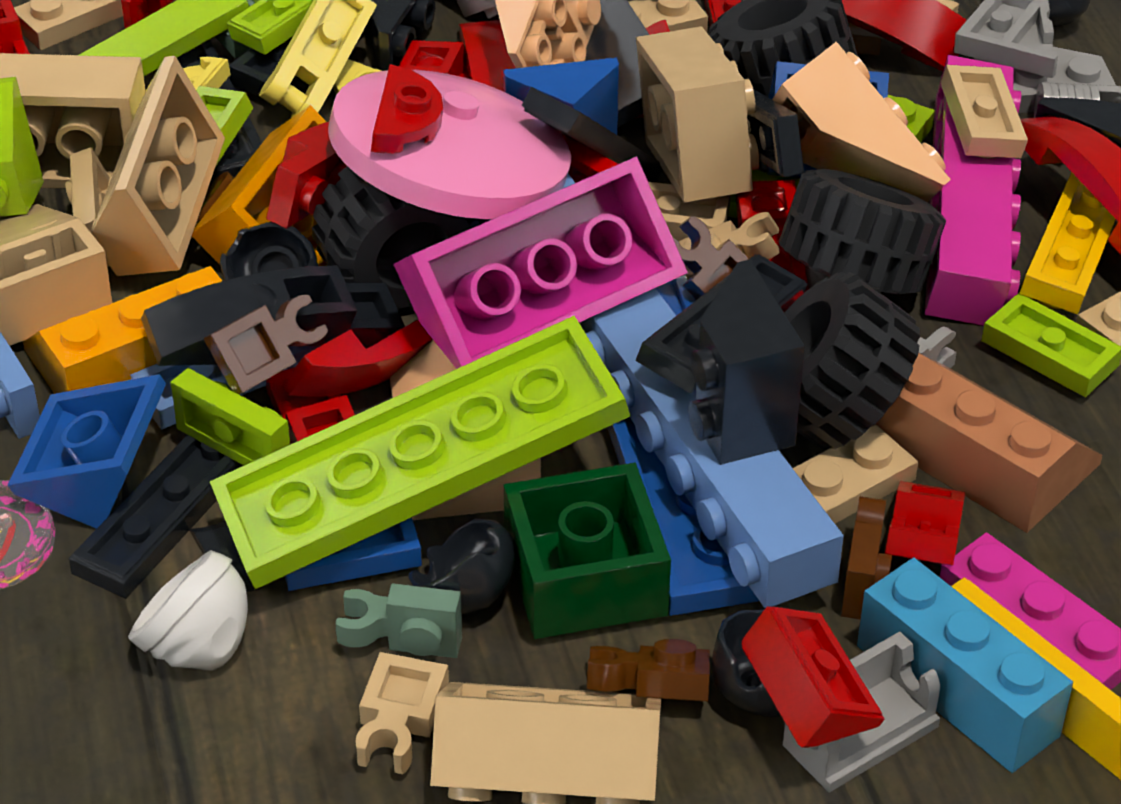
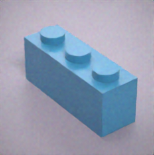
(987, 677)

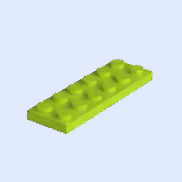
(417, 450)

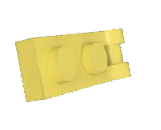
(317, 53)

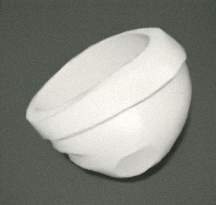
(195, 616)

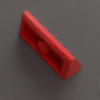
(809, 677)

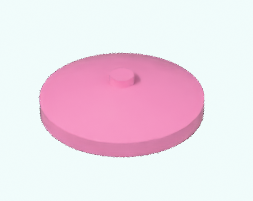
(477, 165)

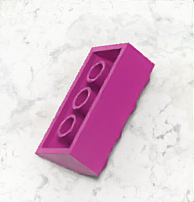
(542, 264)

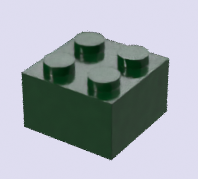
(587, 550)

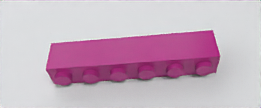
(977, 247)

